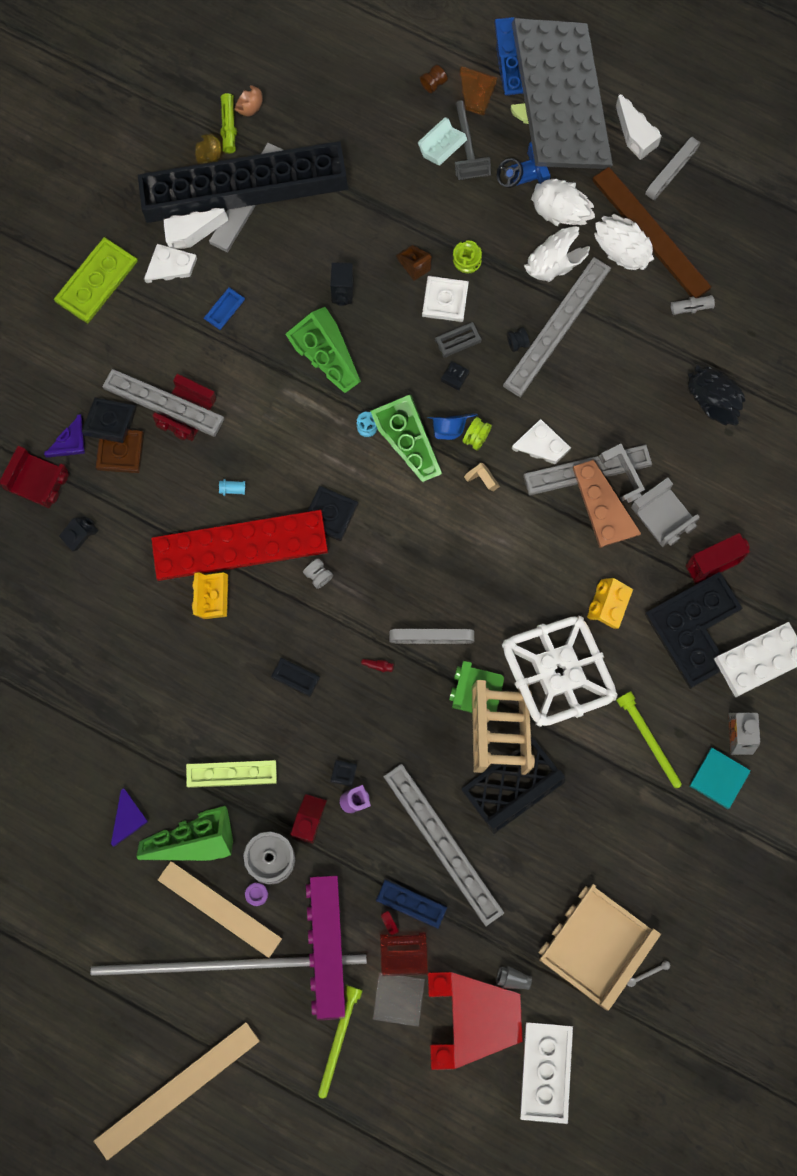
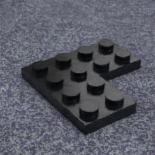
(684, 623)

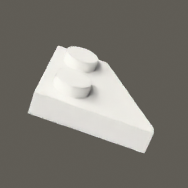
(169, 264)
(542, 443)

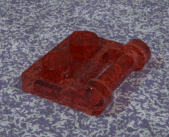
(404, 961)

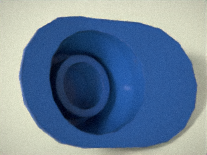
(449, 427)

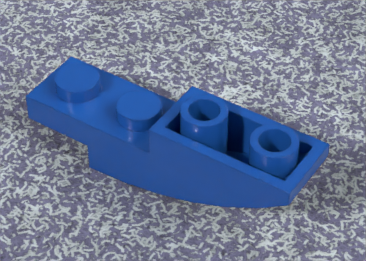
(507, 57)

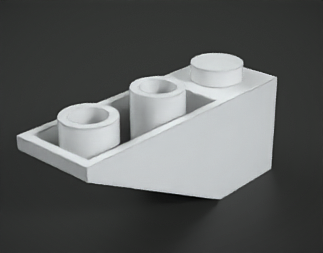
(638, 132)
(189, 229)

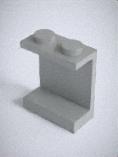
(618, 451)
(664, 514)

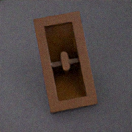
(415, 261)

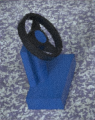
(523, 172)

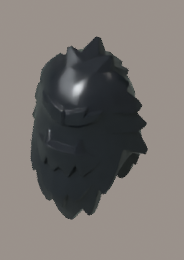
(716, 394)

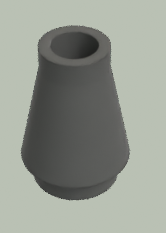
(513, 979)

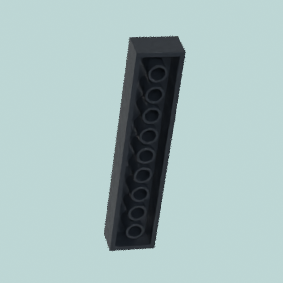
(243, 181)

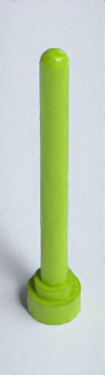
(628, 703)
(351, 996)

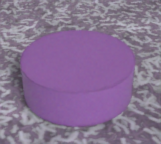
(256, 894)

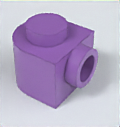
(354, 800)

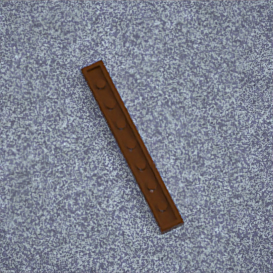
(662, 245)

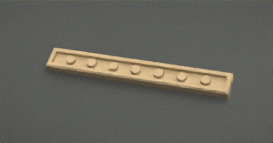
(176, 1091)

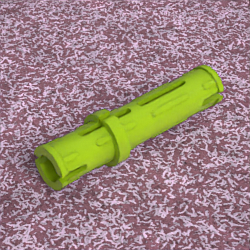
(228, 129)

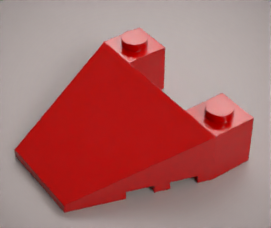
(482, 1018)

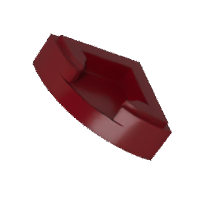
(389, 923)

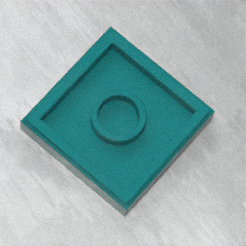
(719, 778)

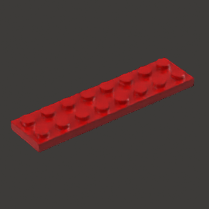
(239, 545)

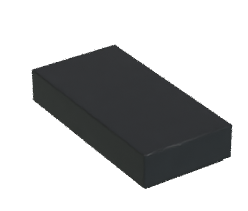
(295, 677)

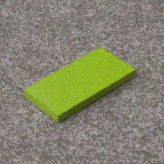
(95, 280)

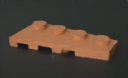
(605, 510)

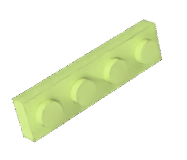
(231, 774)

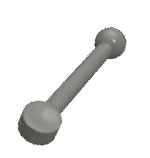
(665, 965)

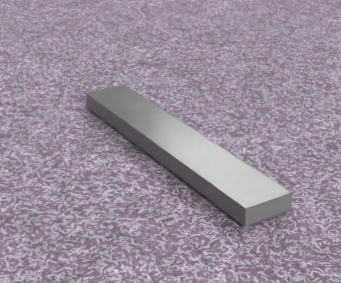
(227, 233)
(163, 402)
(564, 476)

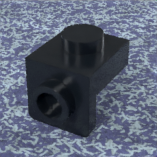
(77, 532)

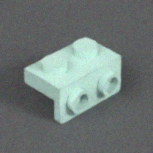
(441, 142)

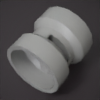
(318, 573)

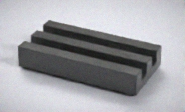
(442, 347)

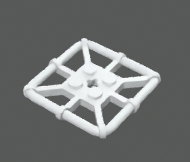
(553, 682)

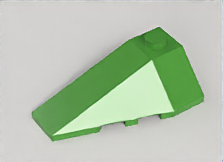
(323, 344)
(406, 433)
(200, 839)

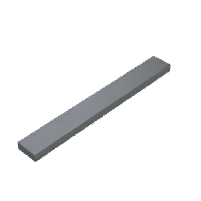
(556, 327)
(443, 845)

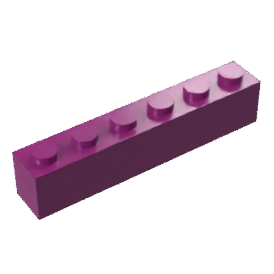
(326, 947)

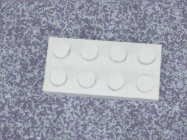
(759, 659)
(546, 1073)

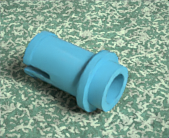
(231, 487)

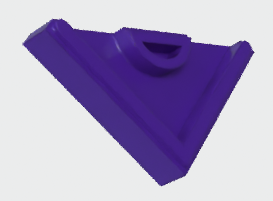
(69, 441)
(127, 819)

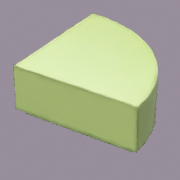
(519, 111)

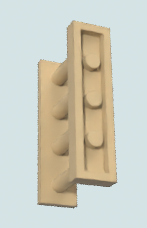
(482, 737)

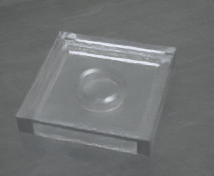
(399, 999)

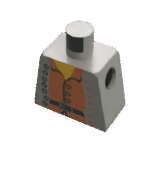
(744, 732)

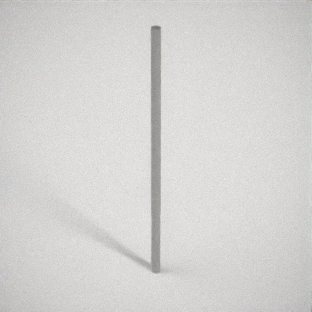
(215, 965)

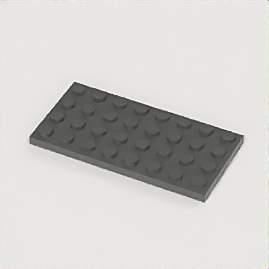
(561, 94)

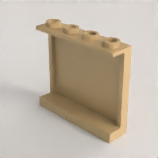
(598, 947)

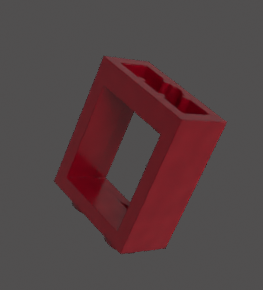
(718, 558)

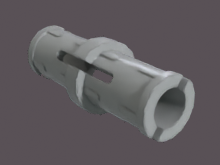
(692, 305)

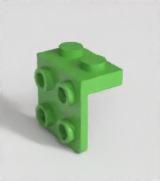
(467, 677)

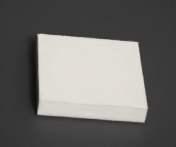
(445, 299)

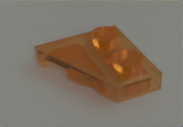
(476, 90)

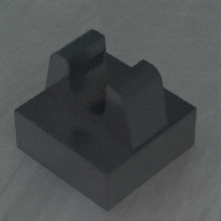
(455, 375)

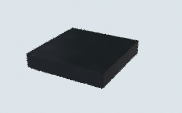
(108, 420)
(336, 511)

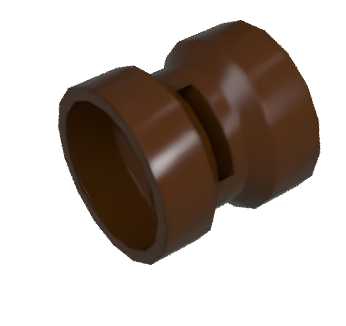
(433, 79)

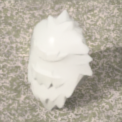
(562, 203)
(624, 242)
(552, 256)

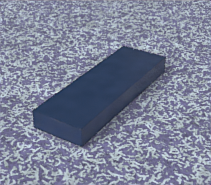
(411, 904)

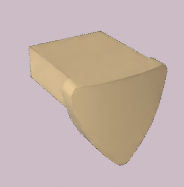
(482, 471)

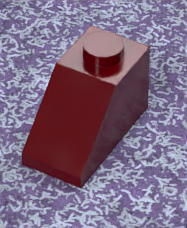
(308, 819)

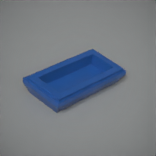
(224, 308)

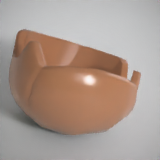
(249, 102)

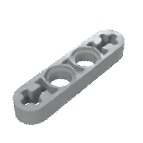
(672, 168)
(431, 636)

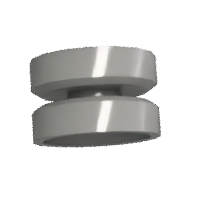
(279, 867)

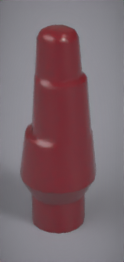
(380, 665)

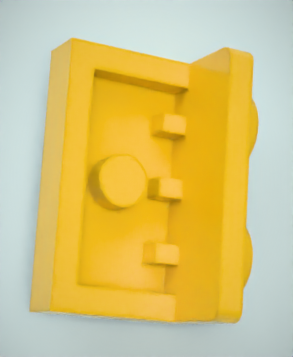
(210, 595)
(610, 602)

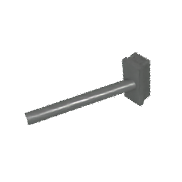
(470, 167)

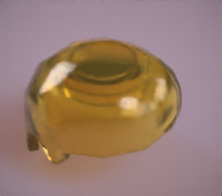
(208, 150)

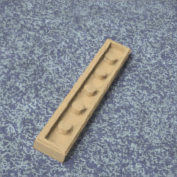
(220, 909)

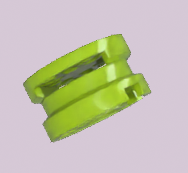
(467, 256)
(477, 433)

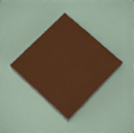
(121, 456)

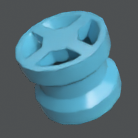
(363, 421)

